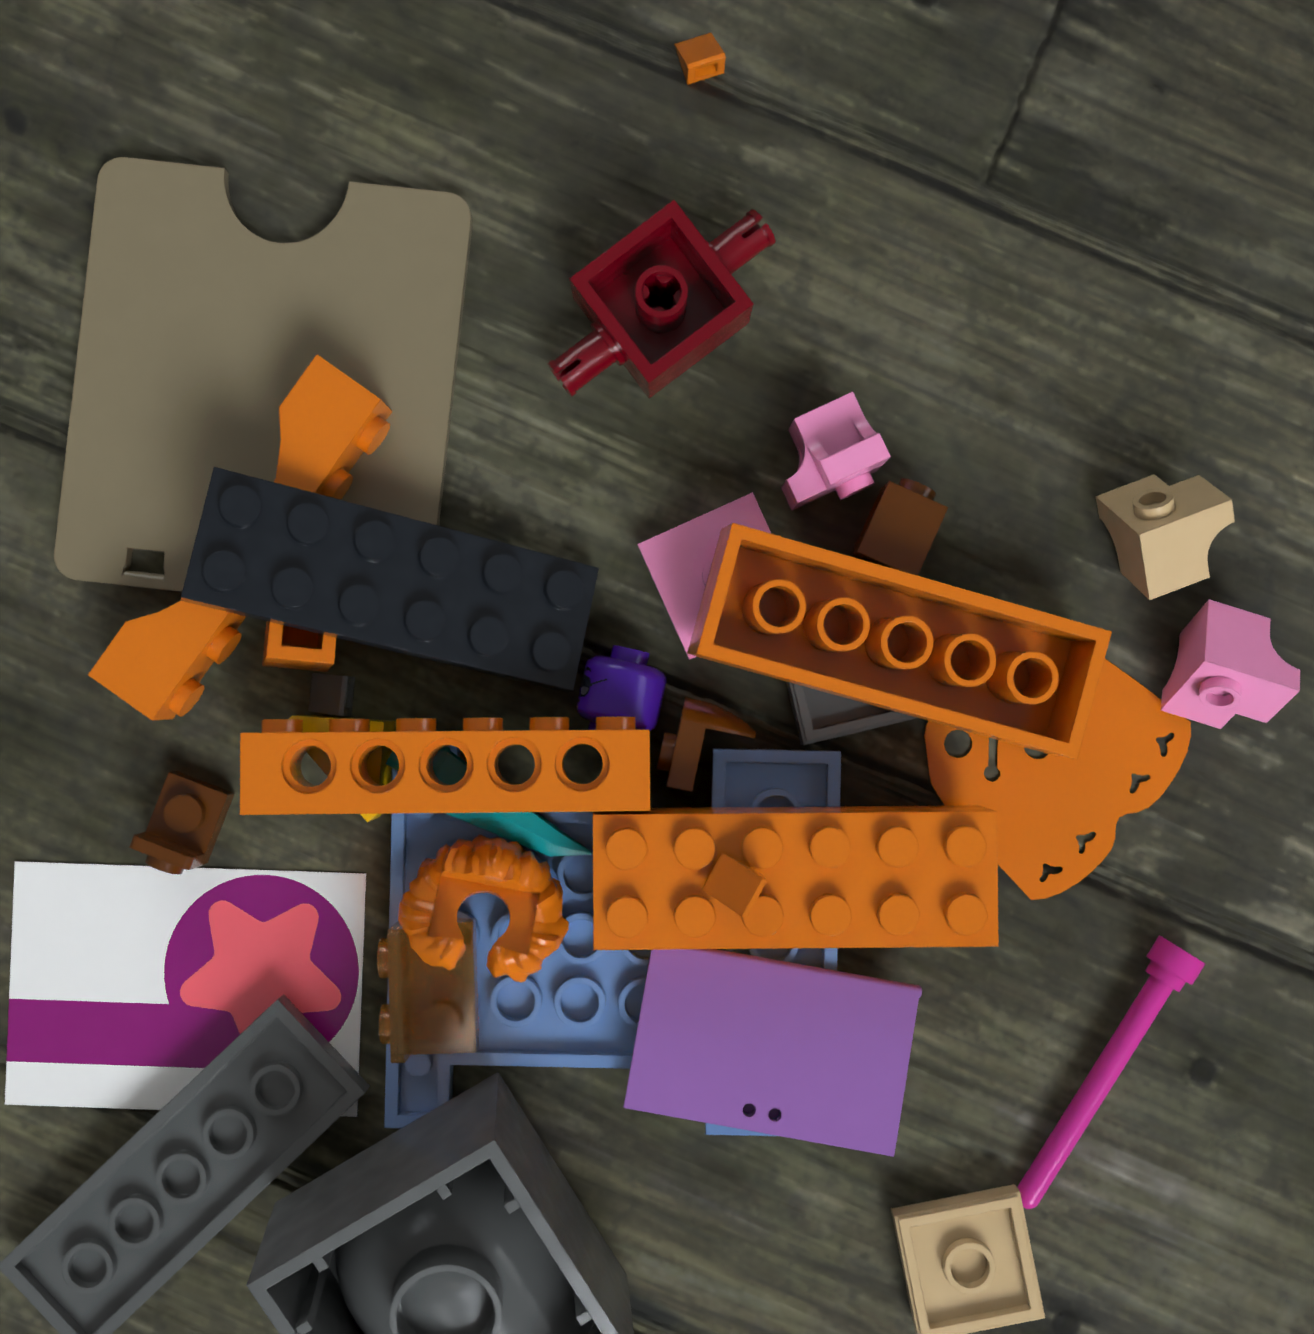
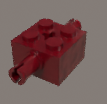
(666, 260)

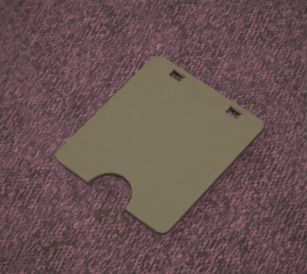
(207, 330)

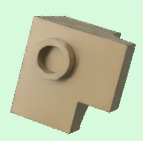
(1164, 530)

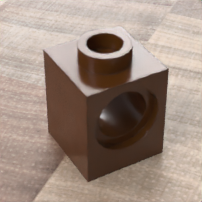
(900, 526)

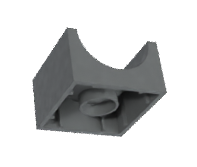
(442, 1234)

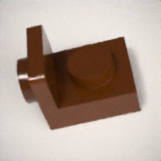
(183, 824)

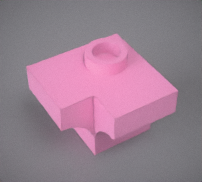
(834, 452)
(1228, 669)

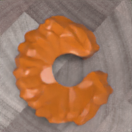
(490, 867)

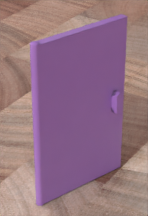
(772, 1038)

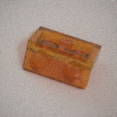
(428, 1004)

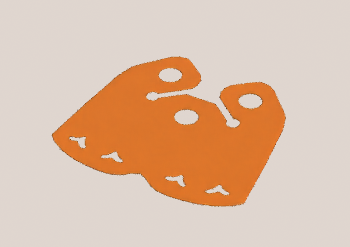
(1057, 797)

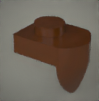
(682, 750)

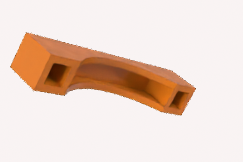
(164, 655)

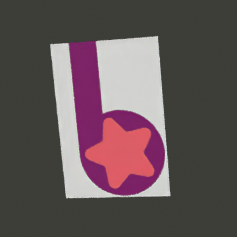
(149, 974)

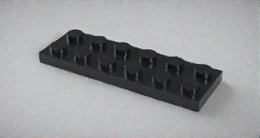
(388, 581)

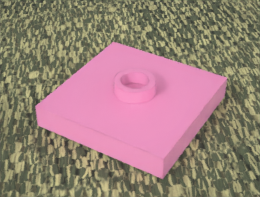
(683, 557)

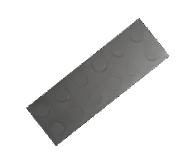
(185, 1174)

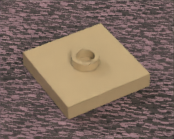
(968, 1262)

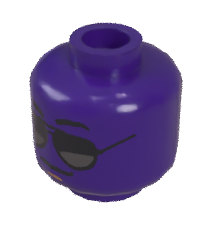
(621, 688)

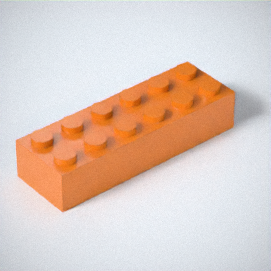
(899, 641)
(829, 874)

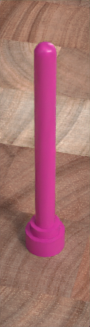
(1168, 970)

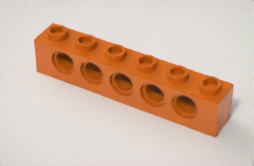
(275, 784)

